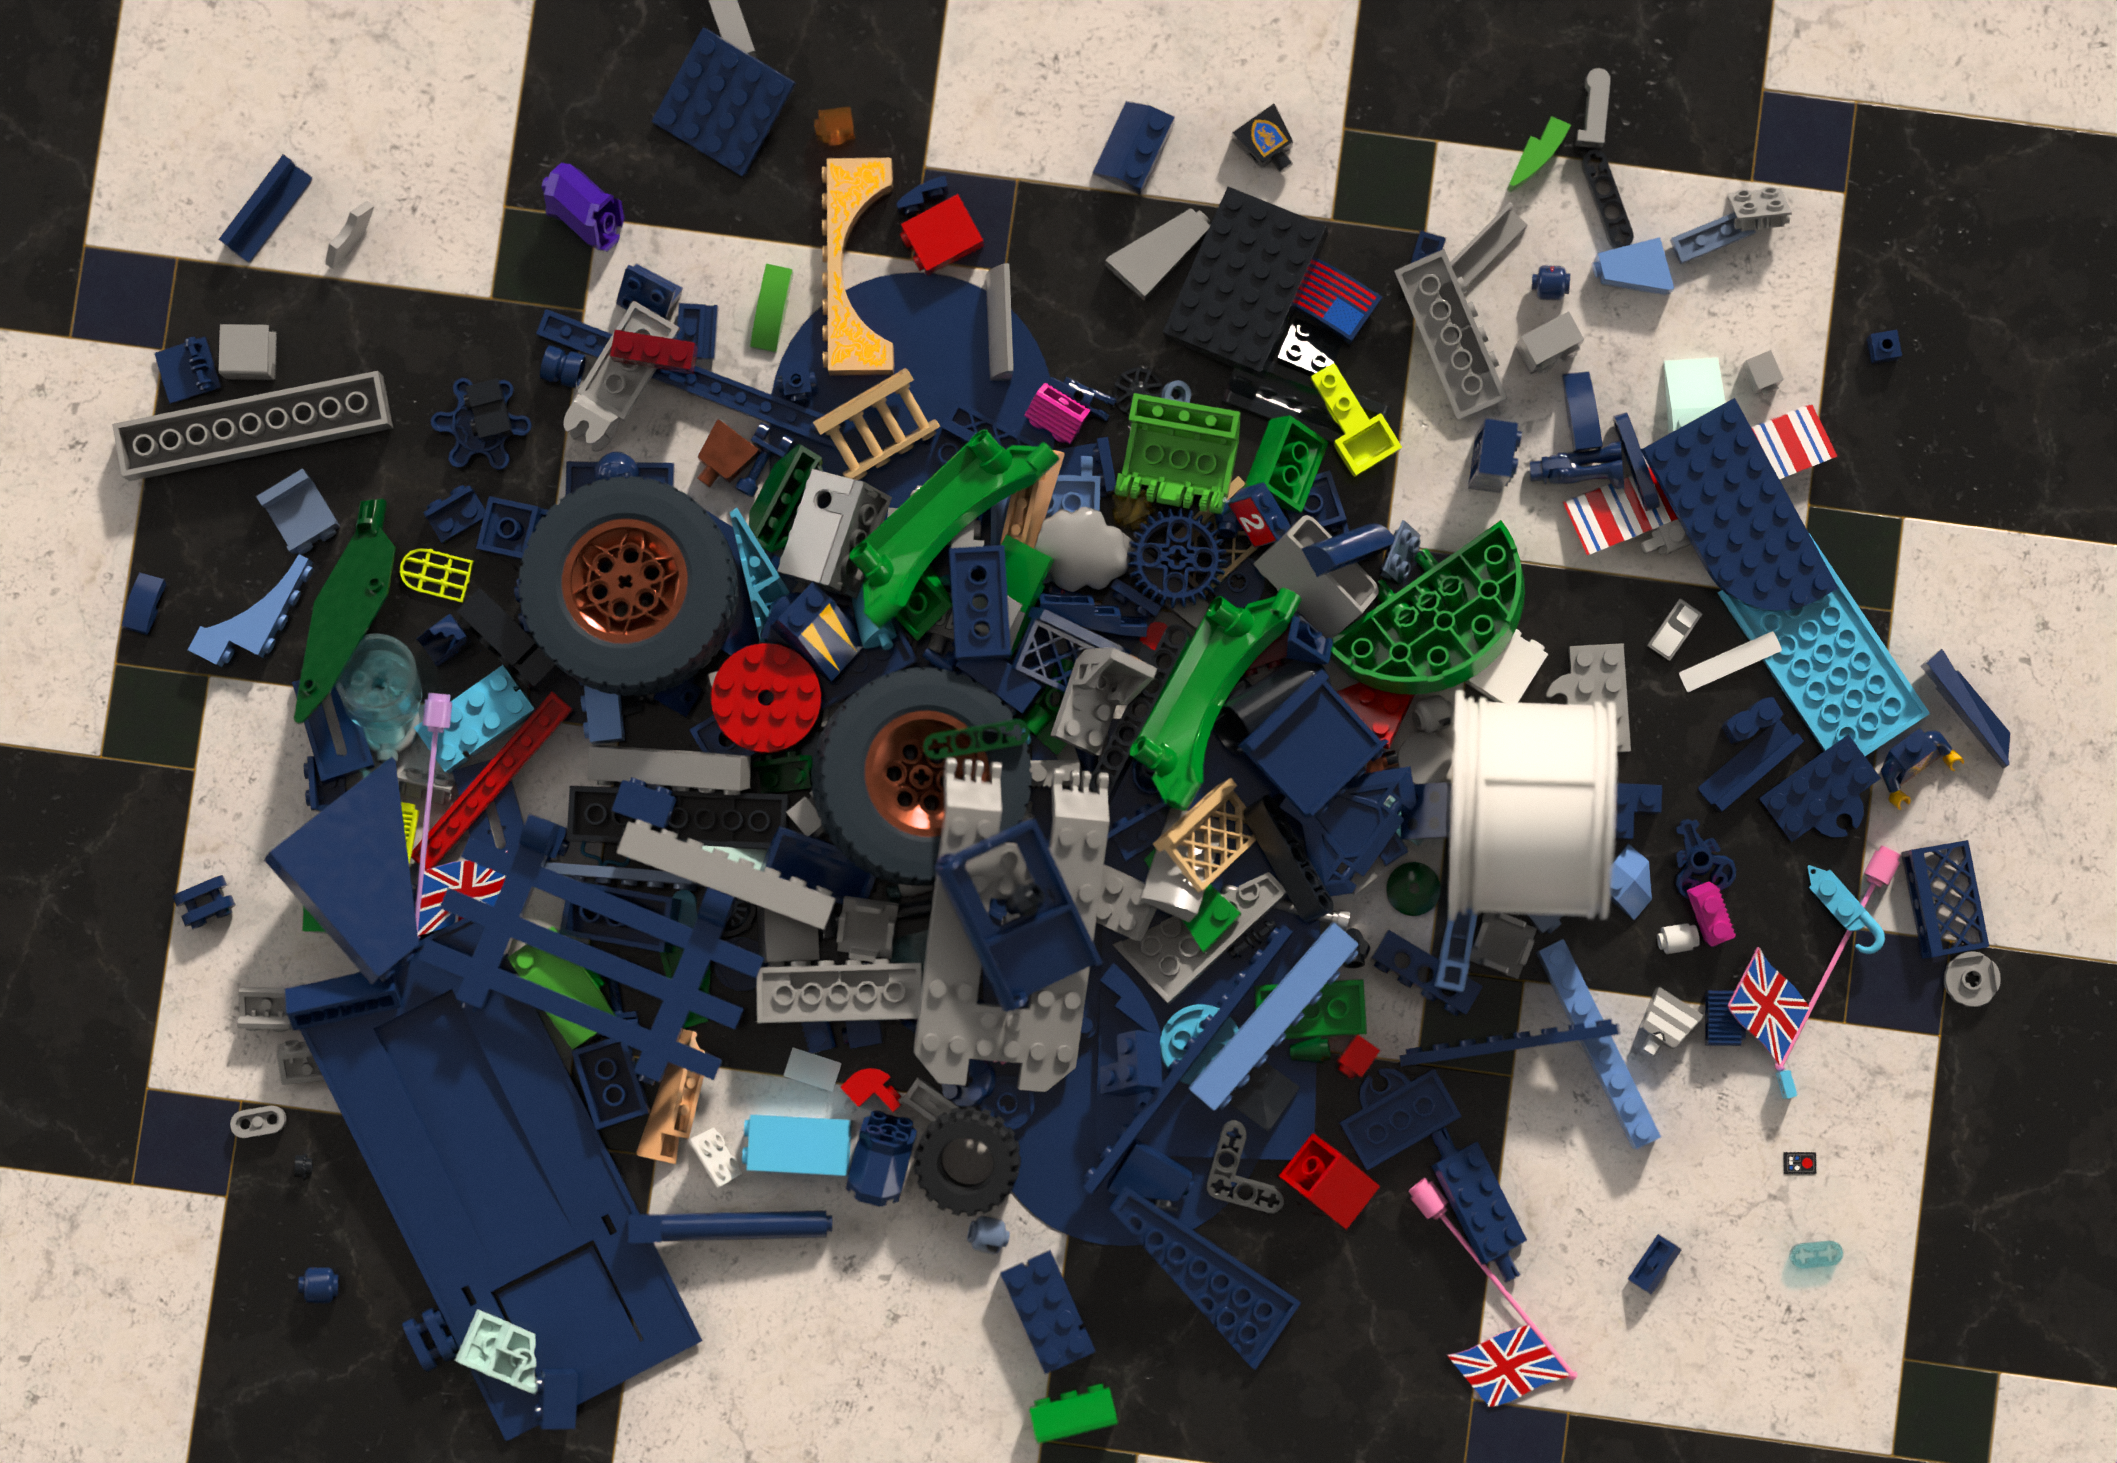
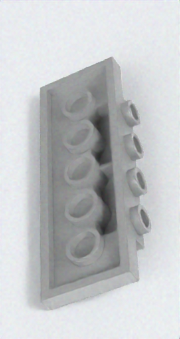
(1451, 333)
(838, 992)

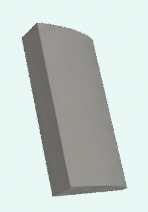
(999, 323)
(1167, 885)

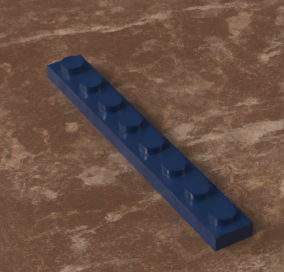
(1520, 1041)

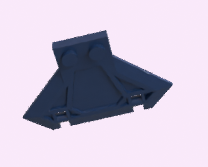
(1355, 826)

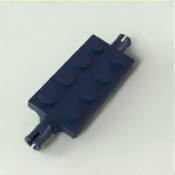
(1478, 1203)

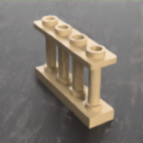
(877, 398)

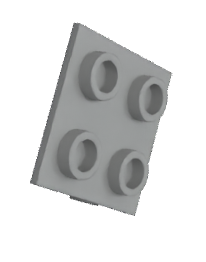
(1758, 204)

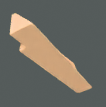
(1029, 507)
(672, 1109)

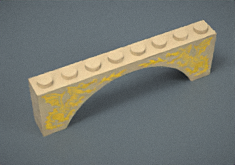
(850, 190)

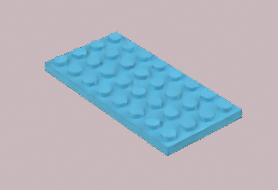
(1835, 669)

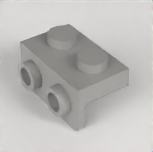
(263, 1009)

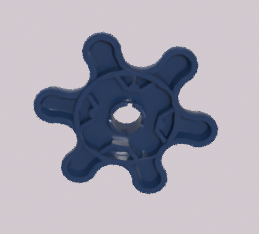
(459, 425)

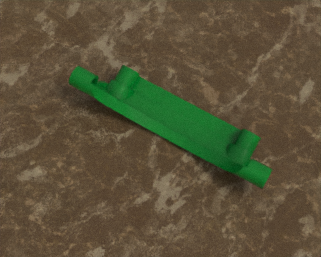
(929, 519)
(1214, 661)

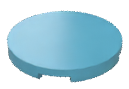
(1187, 1024)

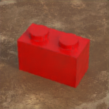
(1357, 1057)

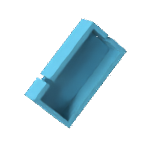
(480, 718)

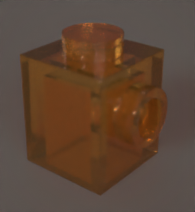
(835, 125)

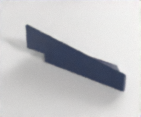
(1969, 706)

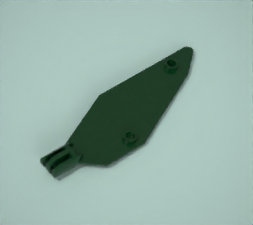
(346, 607)

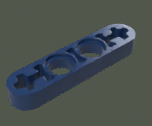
(1636, 461)

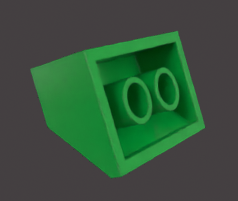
(1288, 462)
(1072, 1413)

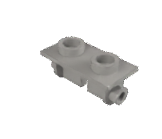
(414, 781)

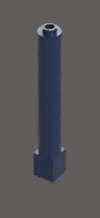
(728, 1226)

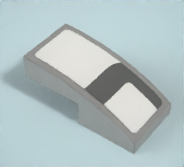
(1674, 629)

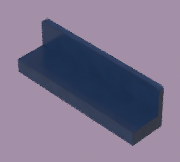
(265, 208)
(1749, 765)

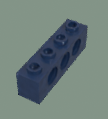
(1384, 961)

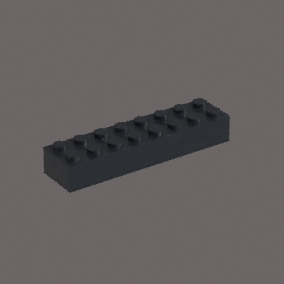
(708, 818)

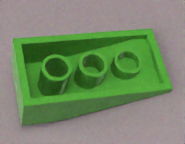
(565, 979)

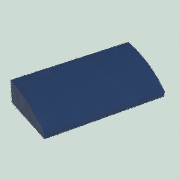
(817, 864)

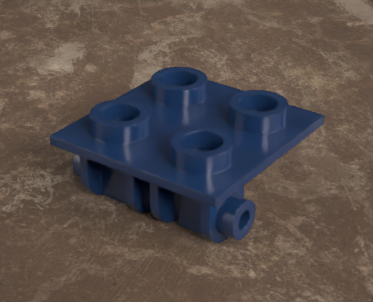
(187, 369)

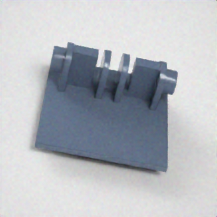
(1404, 546)

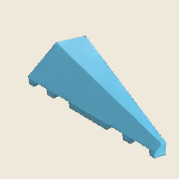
(760, 575)

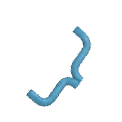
(600, 860)

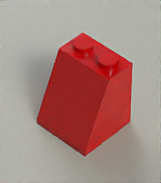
(1329, 1181)

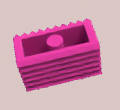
(1056, 413)
(1711, 913)

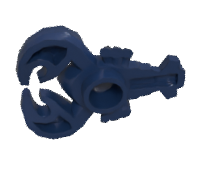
(1700, 860)

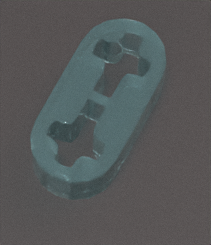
(1815, 1247)

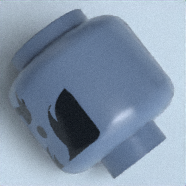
(988, 1235)

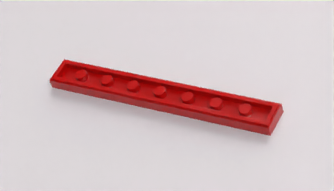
(493, 779)

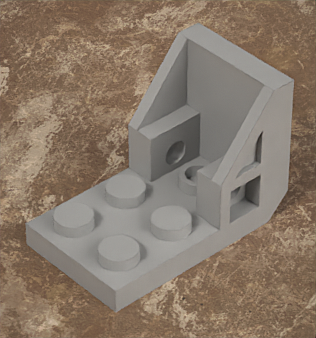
(1095, 687)

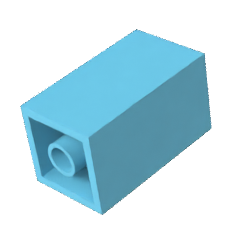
(797, 1144)

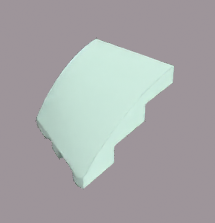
(500, 1351)

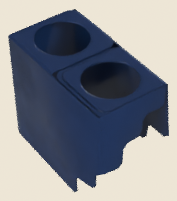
(444, 640)

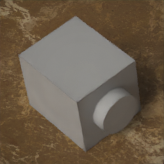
(1763, 373)

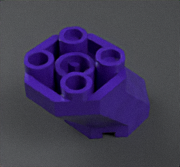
(583, 206)

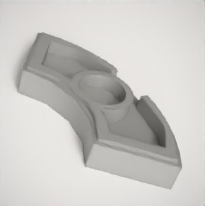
(349, 234)

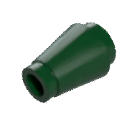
(1313, 1050)

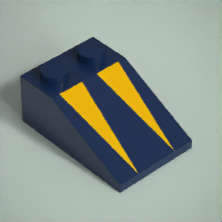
(819, 632)

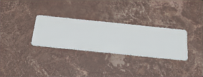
(1730, 661)

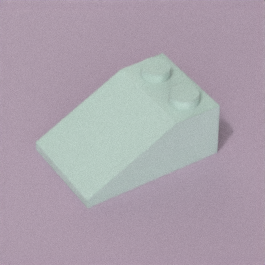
(1691, 389)

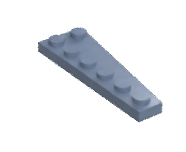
(627, 875)

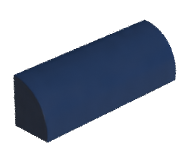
(1348, 548)
(339, 999)

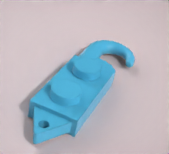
(1845, 907)

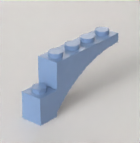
(257, 625)
(1456, 952)

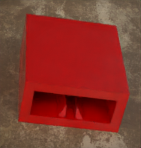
(941, 235)

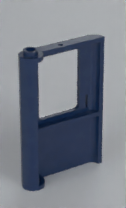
(1028, 949)

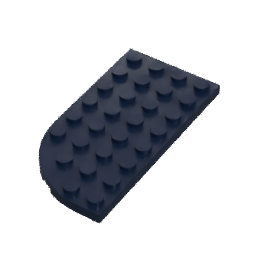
(1738, 512)

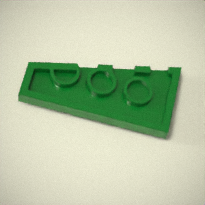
(1213, 916)

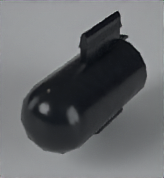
(1252, 704)

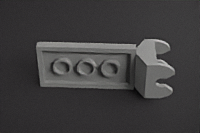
(614, 386)

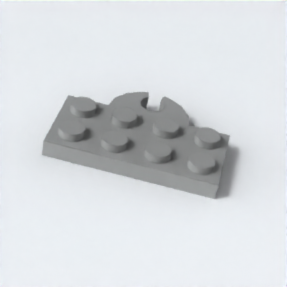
(1597, 676)

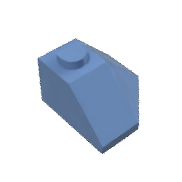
(1630, 882)

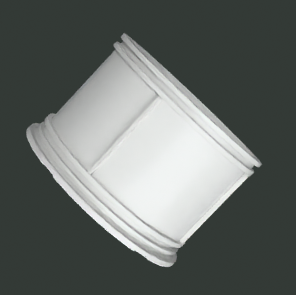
(1532, 808)

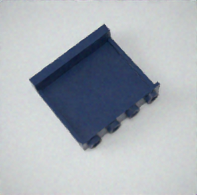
(1313, 746)

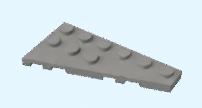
(1172, 958)

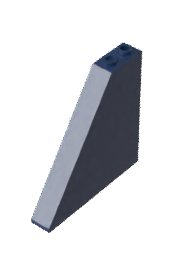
(356, 875)

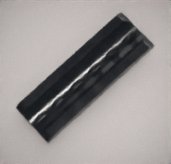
(1293, 394)

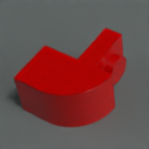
(870, 1081)

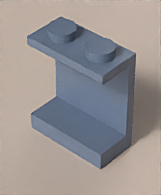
(299, 512)

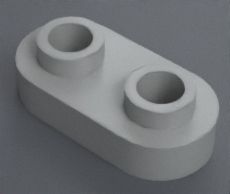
(258, 1121)

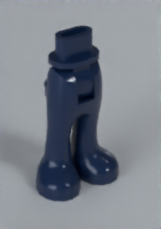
(1567, 469)

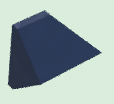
(1307, 643)

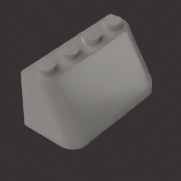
(1327, 600)

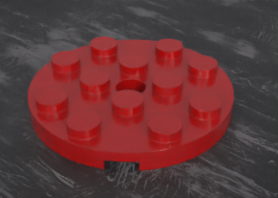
(770, 726)

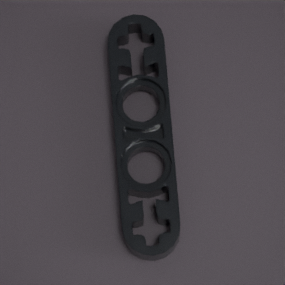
(1611, 199)

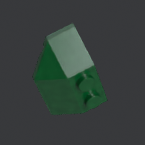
(780, 496)

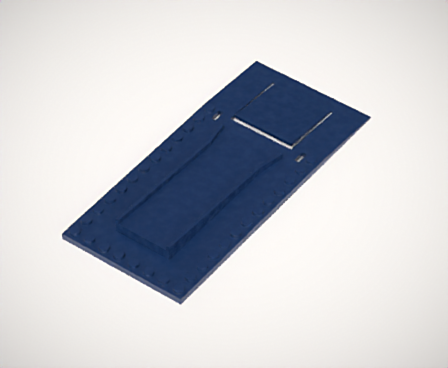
(498, 1175)

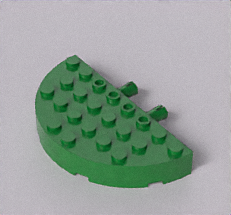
(1441, 623)

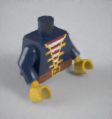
(1912, 757)

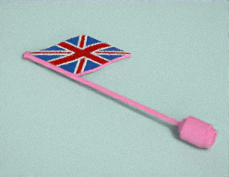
(1770, 1004)
(1511, 1360)

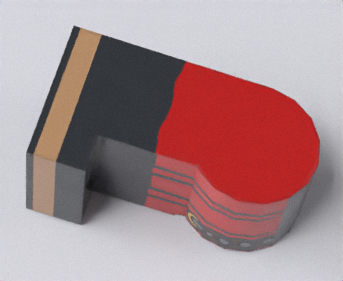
(1146, 645)

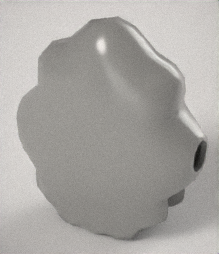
(1083, 549)

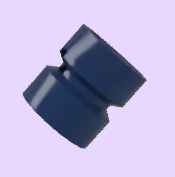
(565, 367)

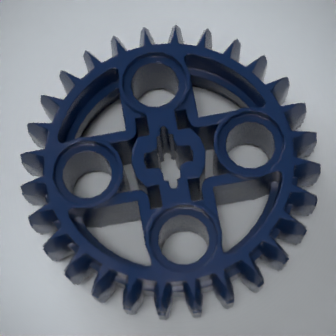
(1190, 559)

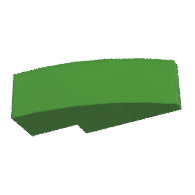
(1538, 152)
(771, 307)

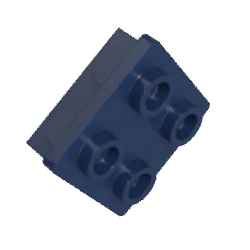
(647, 290)

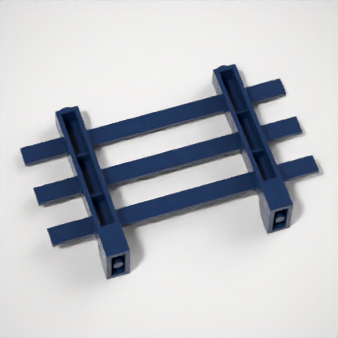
(505, 922)

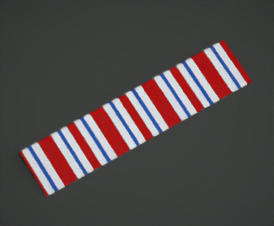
(1615, 515)

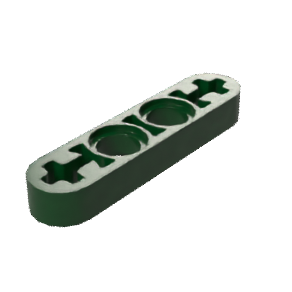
(975, 734)

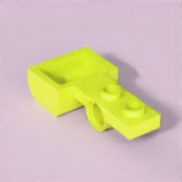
(1364, 440)

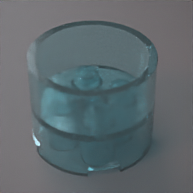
(385, 663)

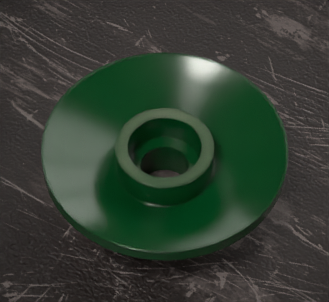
(1400, 895)

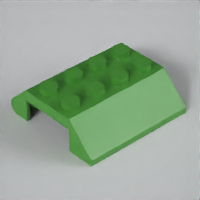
(1180, 452)

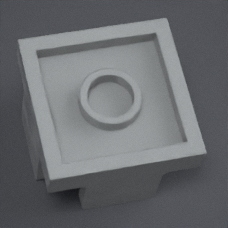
(867, 928)
(1502, 943)

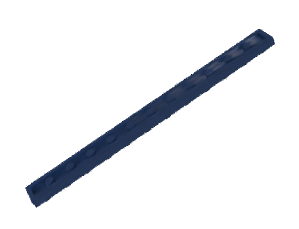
(701, 384)
(1193, 1049)

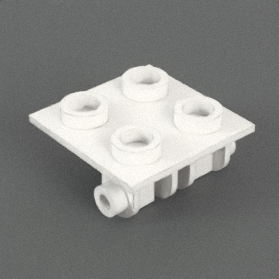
(715, 1157)

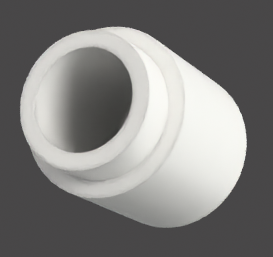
(1678, 938)

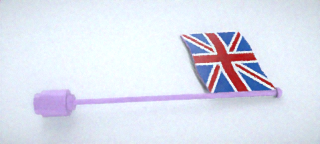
(460, 875)

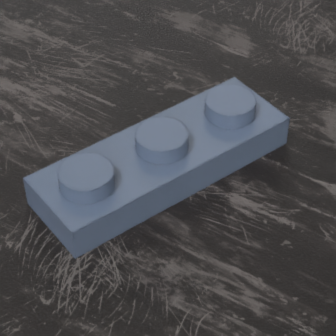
(1708, 238)

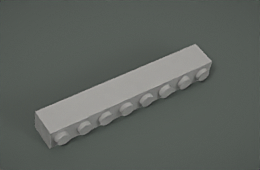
(726, 875)

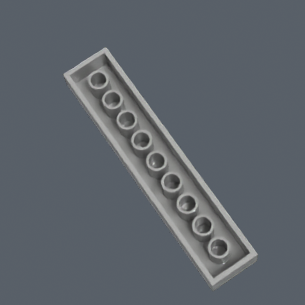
(252, 426)

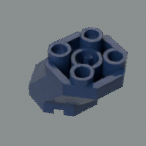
(881, 1158)

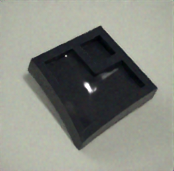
(1264, 1095)

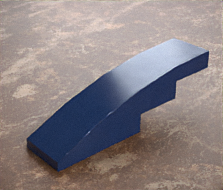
(1084, 612)

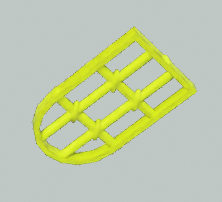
(443, 582)

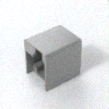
(247, 352)

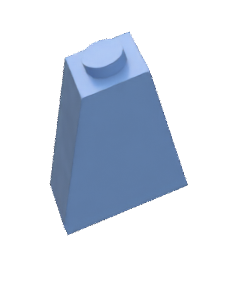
(1635, 267)

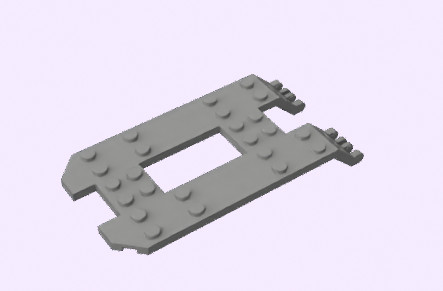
(949, 1020)

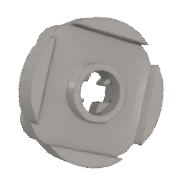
(1980, 966)

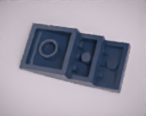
(1323, 505)

